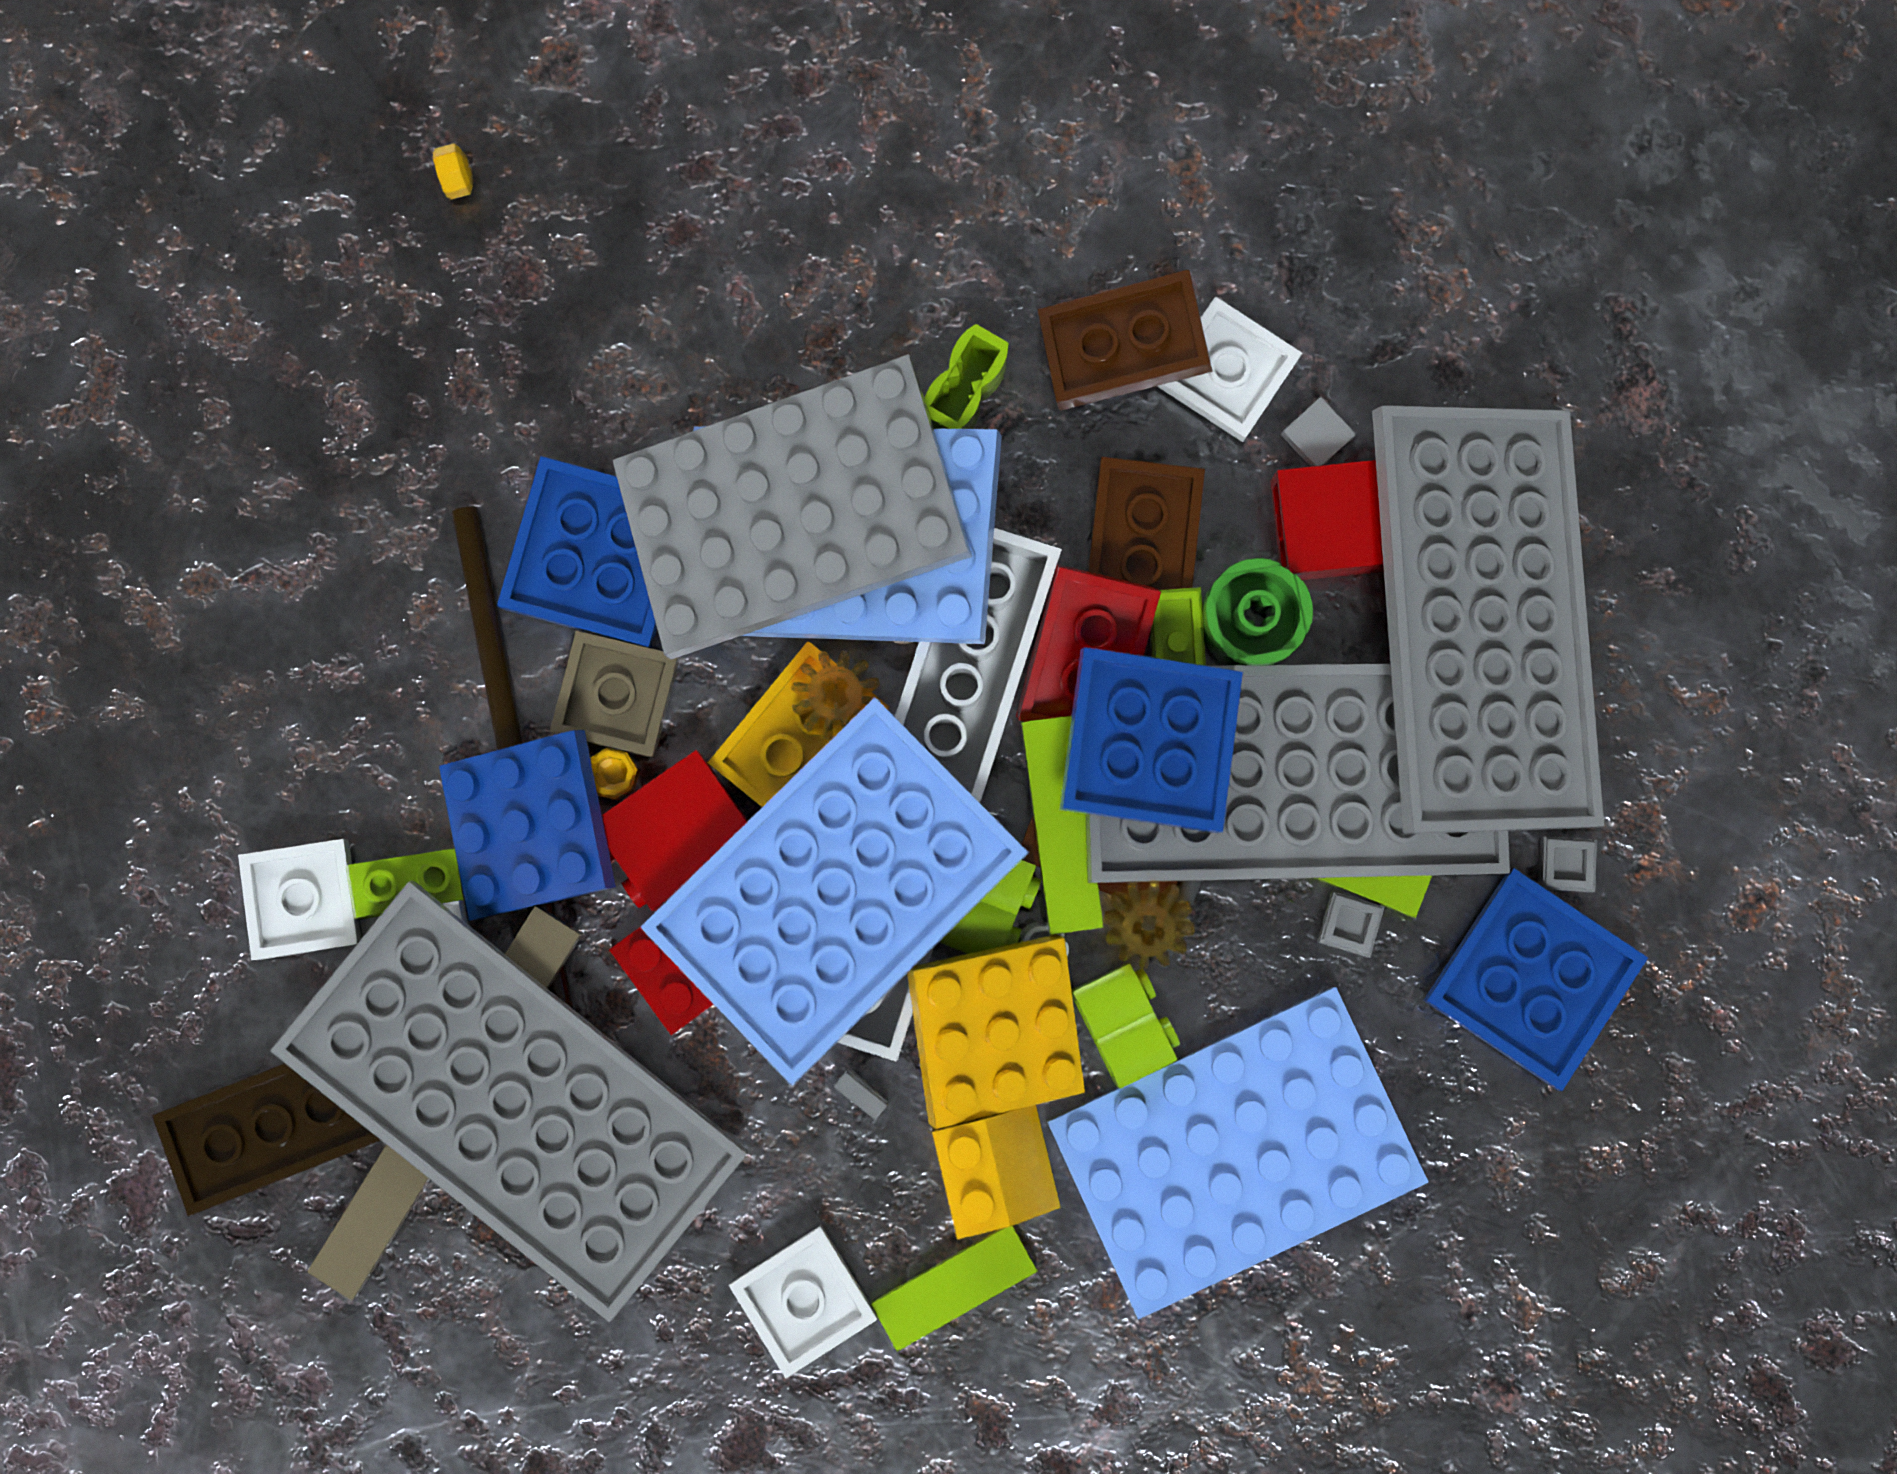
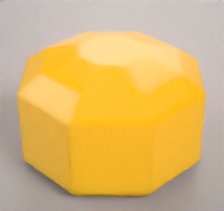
(453, 171)
(614, 773)

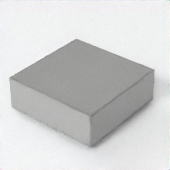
(1318, 434)
(1567, 864)
(1350, 924)
(862, 1093)

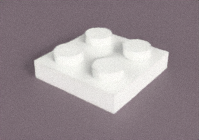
(1246, 371)
(298, 899)
(803, 1301)

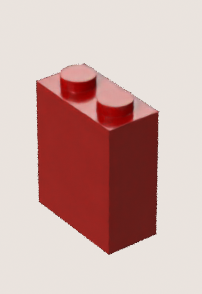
(1328, 520)
(670, 829)

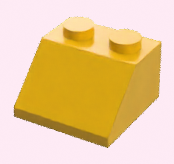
(996, 1171)

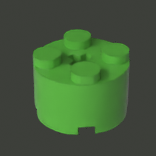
(1271, 591)

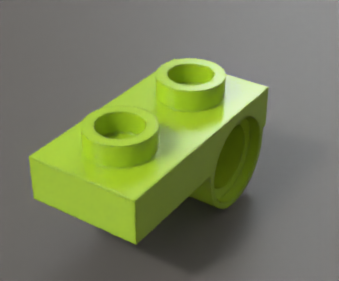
(378, 882)

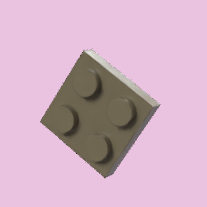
(615, 694)

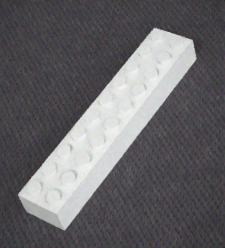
(958, 711)

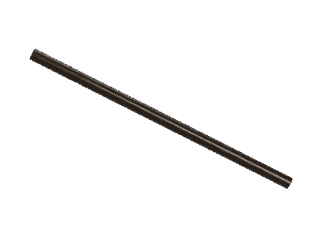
(493, 658)

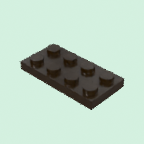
(253, 1136)

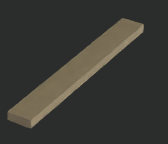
(395, 1183)

